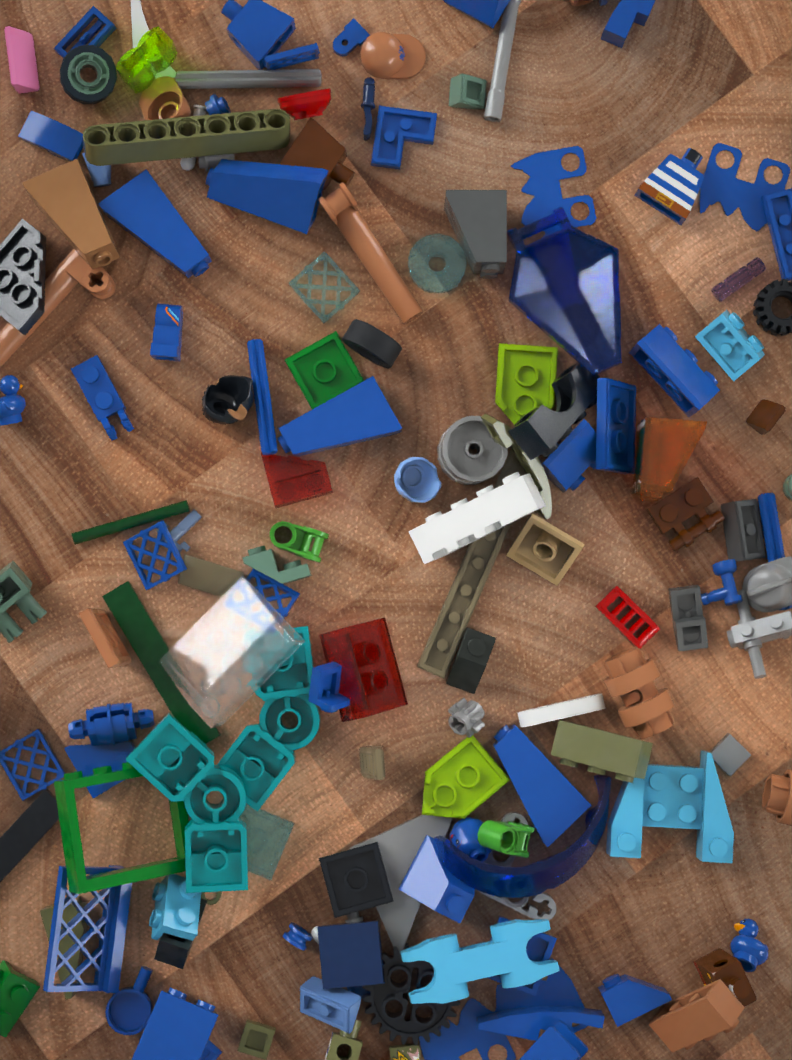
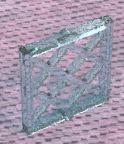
(309, 270)

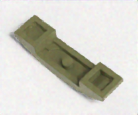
(500, 435)

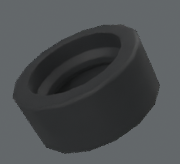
(372, 343)

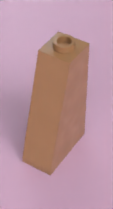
(74, 211)

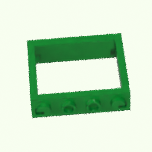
(71, 838)

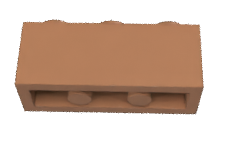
(697, 1016)

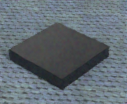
(356, 879)

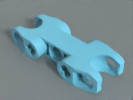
(458, 965)

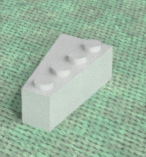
(477, 517)

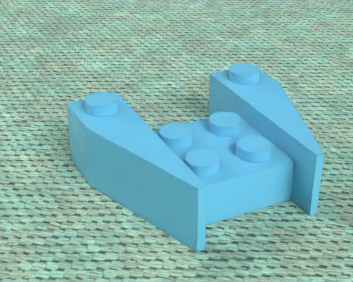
(673, 799)

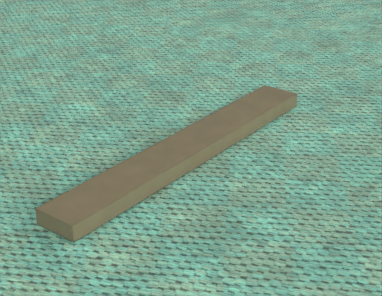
(465, 591)

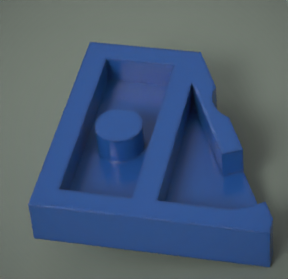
(89, 757)

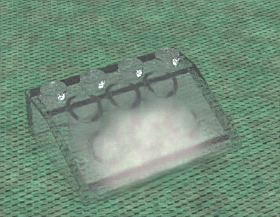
(230, 653)

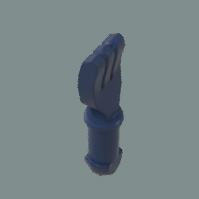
(368, 105)

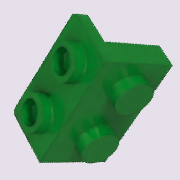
(15, 995)

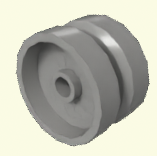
(456, 459)

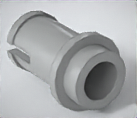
(212, 161)

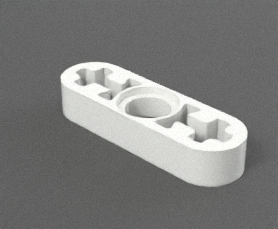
(561, 710)

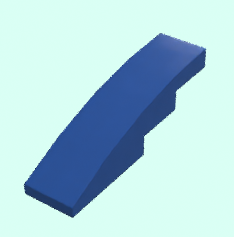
(528, 1021)

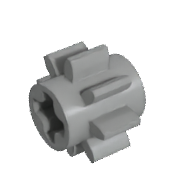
(466, 717)

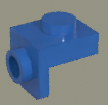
(325, 687)

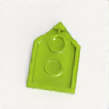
(525, 378)
(461, 781)

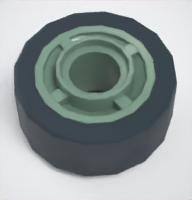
(88, 57)

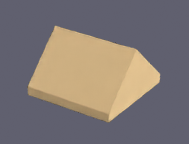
(545, 549)

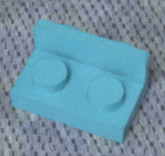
(731, 344)

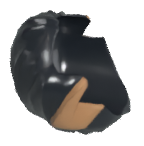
(228, 399)

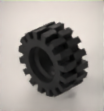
(763, 307)

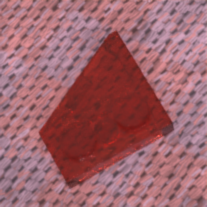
(295, 479)

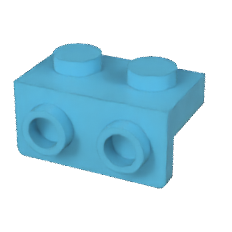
(174, 909)

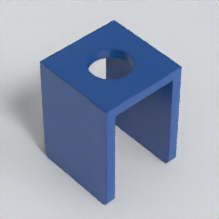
(556, 1044)

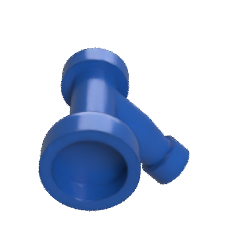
(729, 591)

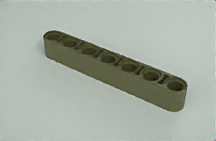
(186, 137)

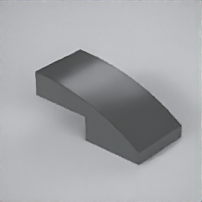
(688, 618)

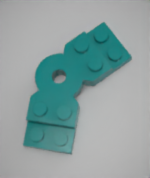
(267, 749)
(215, 835)

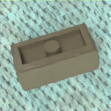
(208, 576)

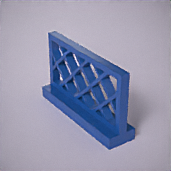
(111, 936)

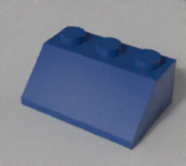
(675, 370)

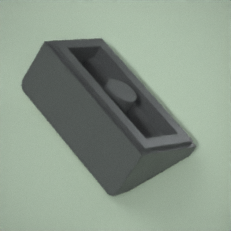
(743, 530)

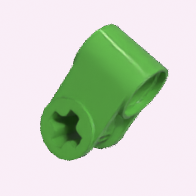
(301, 540)
(506, 837)

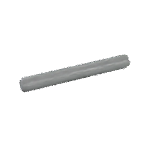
(249, 79)

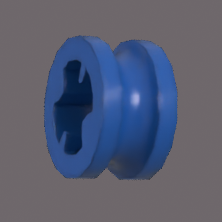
(297, 936)

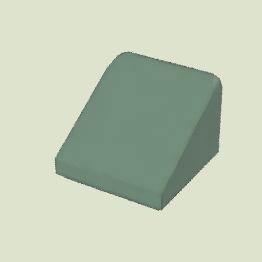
(467, 92)

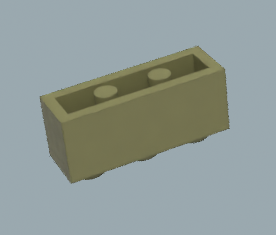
(601, 751)

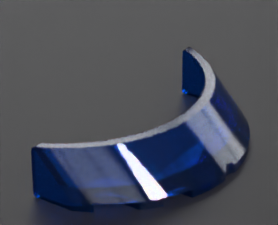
(538, 876)

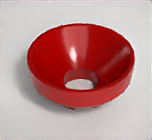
(306, 104)

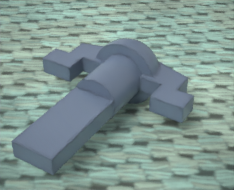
(183, 527)

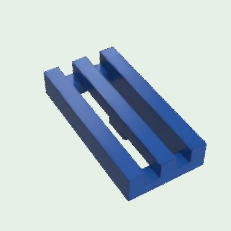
(80, 26)

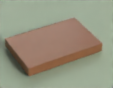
(105, 637)

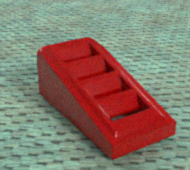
(652, 628)

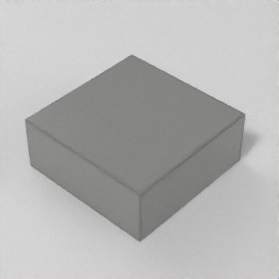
(729, 754)

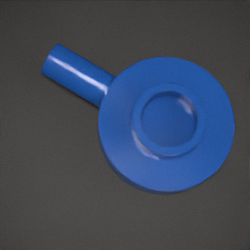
(130, 1007)

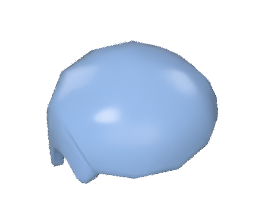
(417, 480)

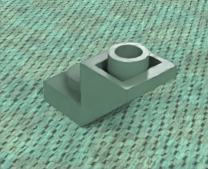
(266, 563)

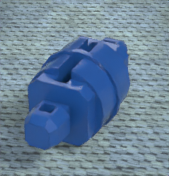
(111, 724)

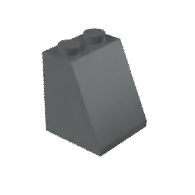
(480, 227)

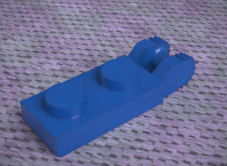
(101, 394)

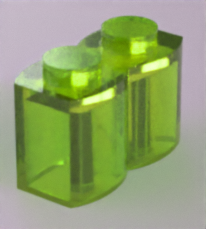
(152, 55)

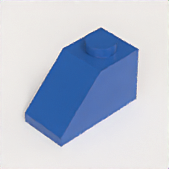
(631, 997)

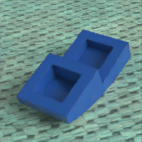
(52, 136)

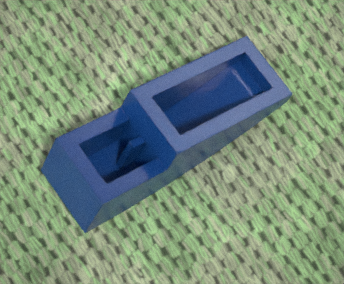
(623, 18)

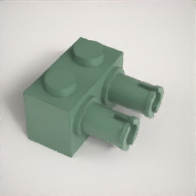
(15, 590)

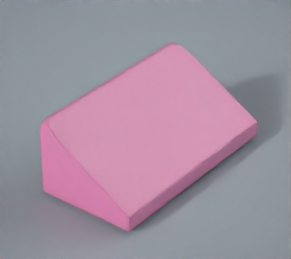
(21, 60)

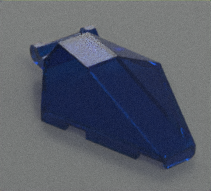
(570, 290)

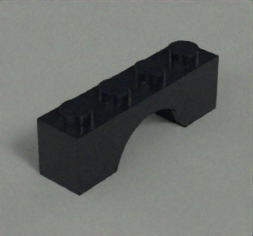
(542, 427)

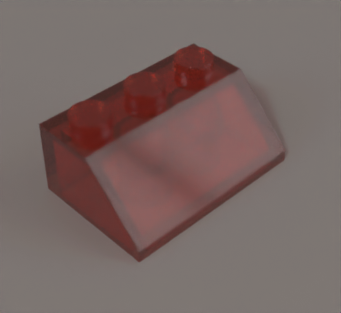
(368, 668)

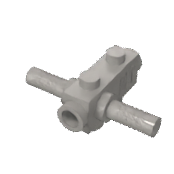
(752, 633)

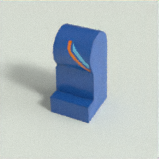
(167, 333)

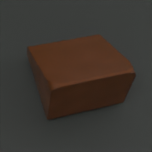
(765, 416)

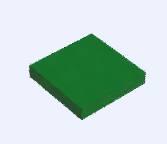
(324, 370)

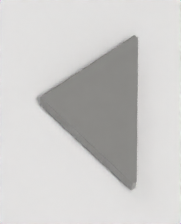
(398, 851)

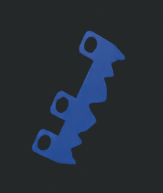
(544, 173)
(731, 192)
(460, 1039)

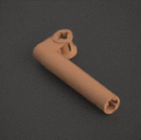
(344, 212)
(58, 285)

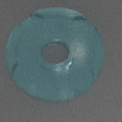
(437, 246)

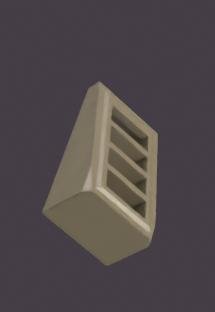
(372, 762)

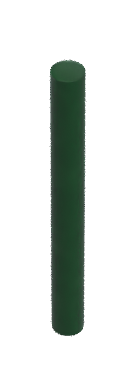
(130, 522)

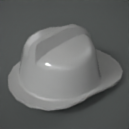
(770, 585)

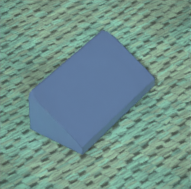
(331, 1006)

